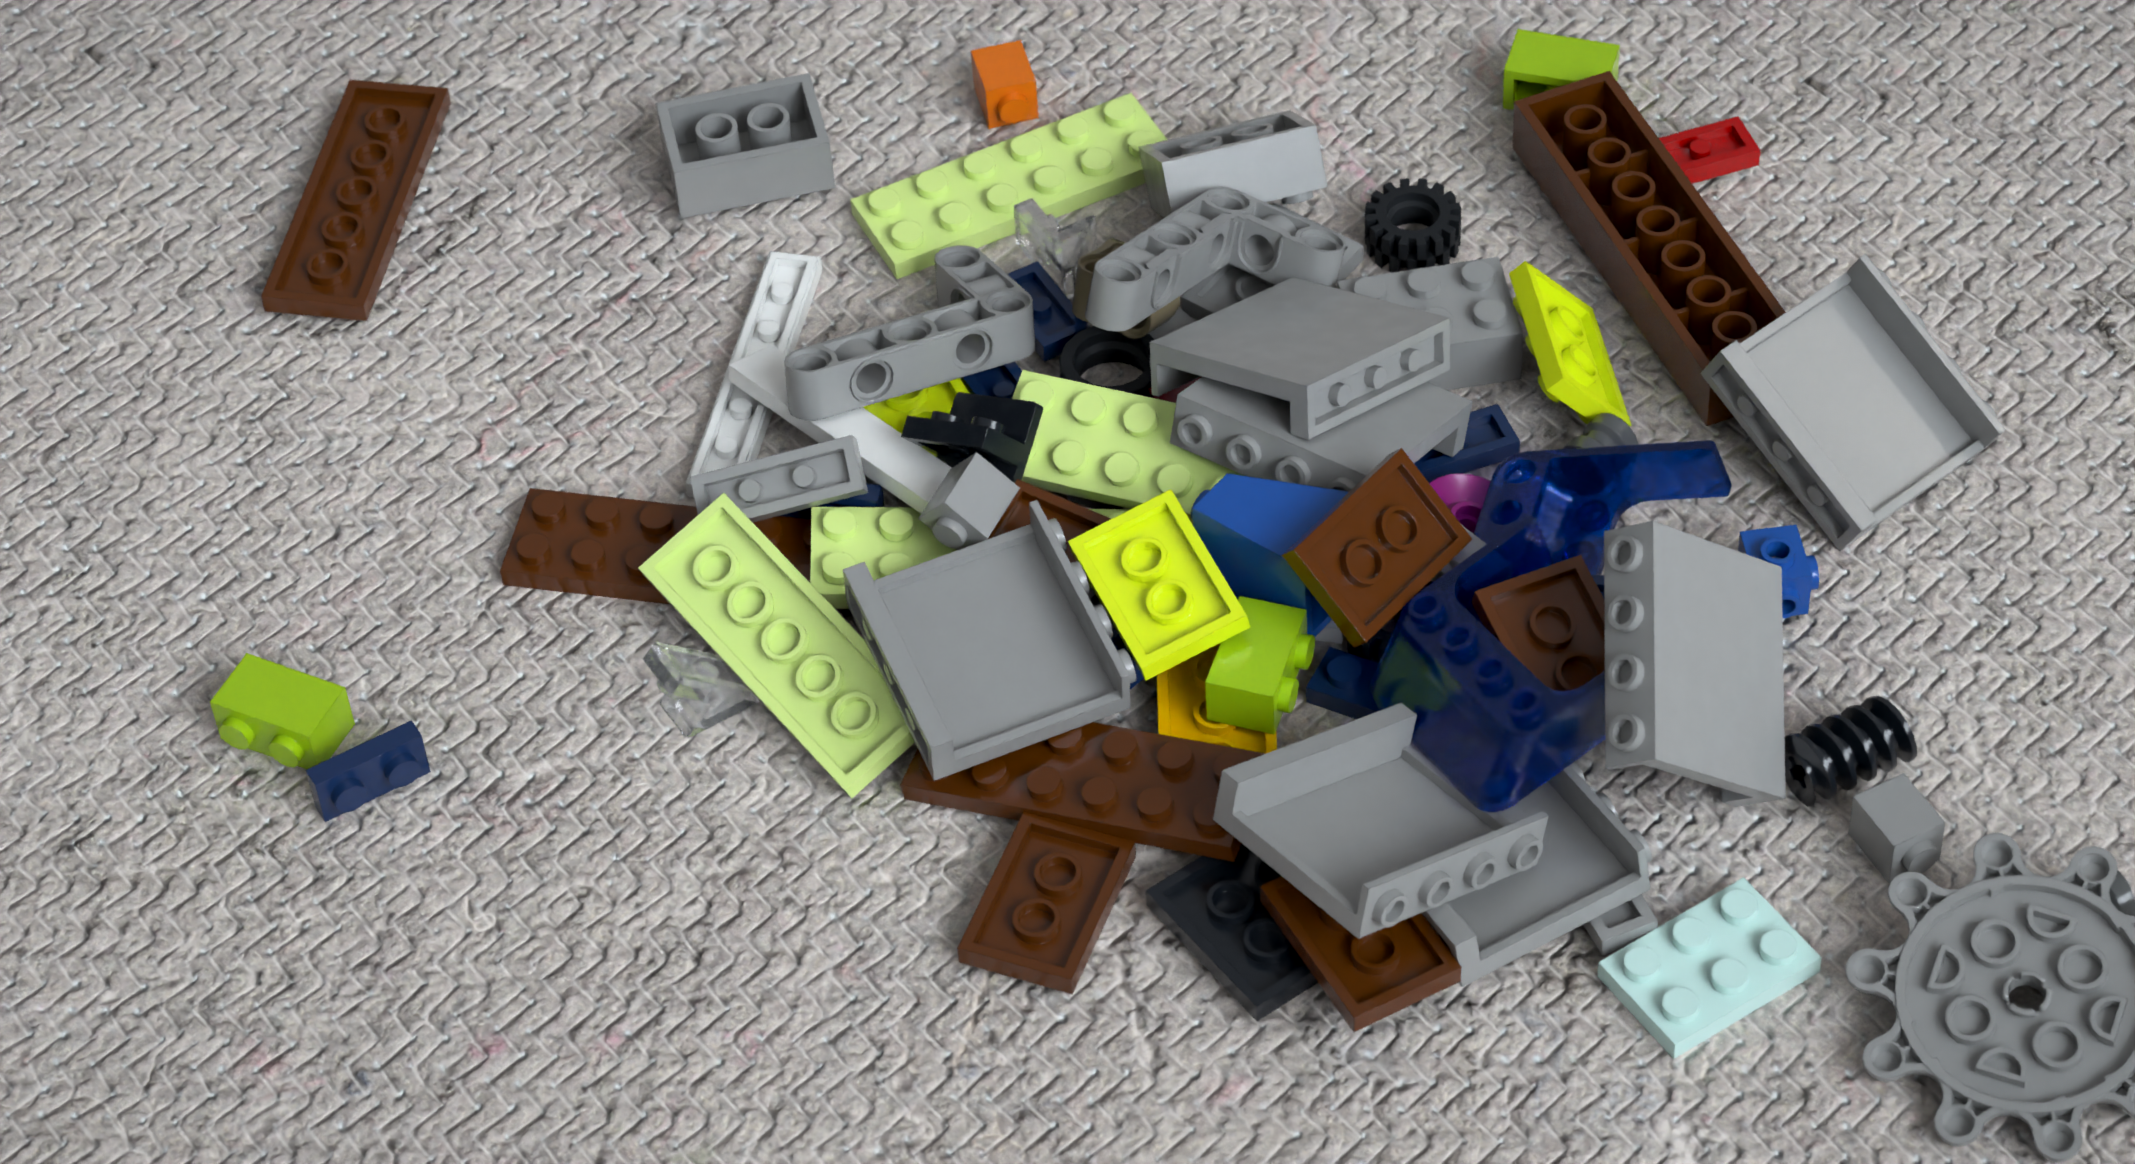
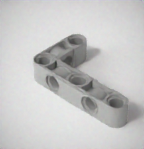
(1198, 241)
(977, 326)

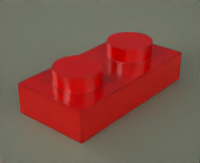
(1713, 149)

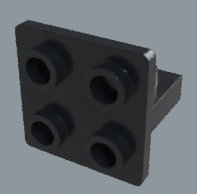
(990, 425)

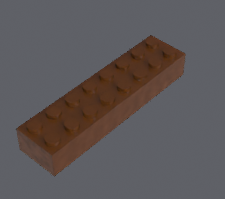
(1643, 228)

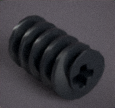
(1845, 748)

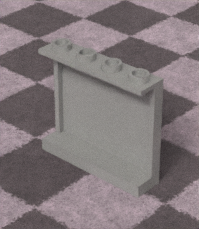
(1308, 346)
(1853, 402)
(1255, 439)
(991, 646)
(1694, 661)
(1370, 823)
(1583, 872)

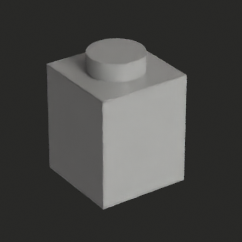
(968, 503)
(1896, 828)

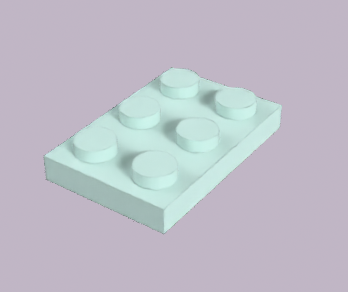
(1709, 967)

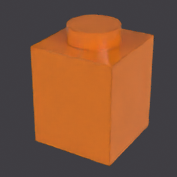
(1004, 84)

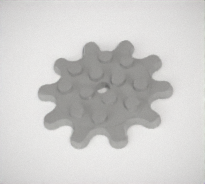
(1956, 982)

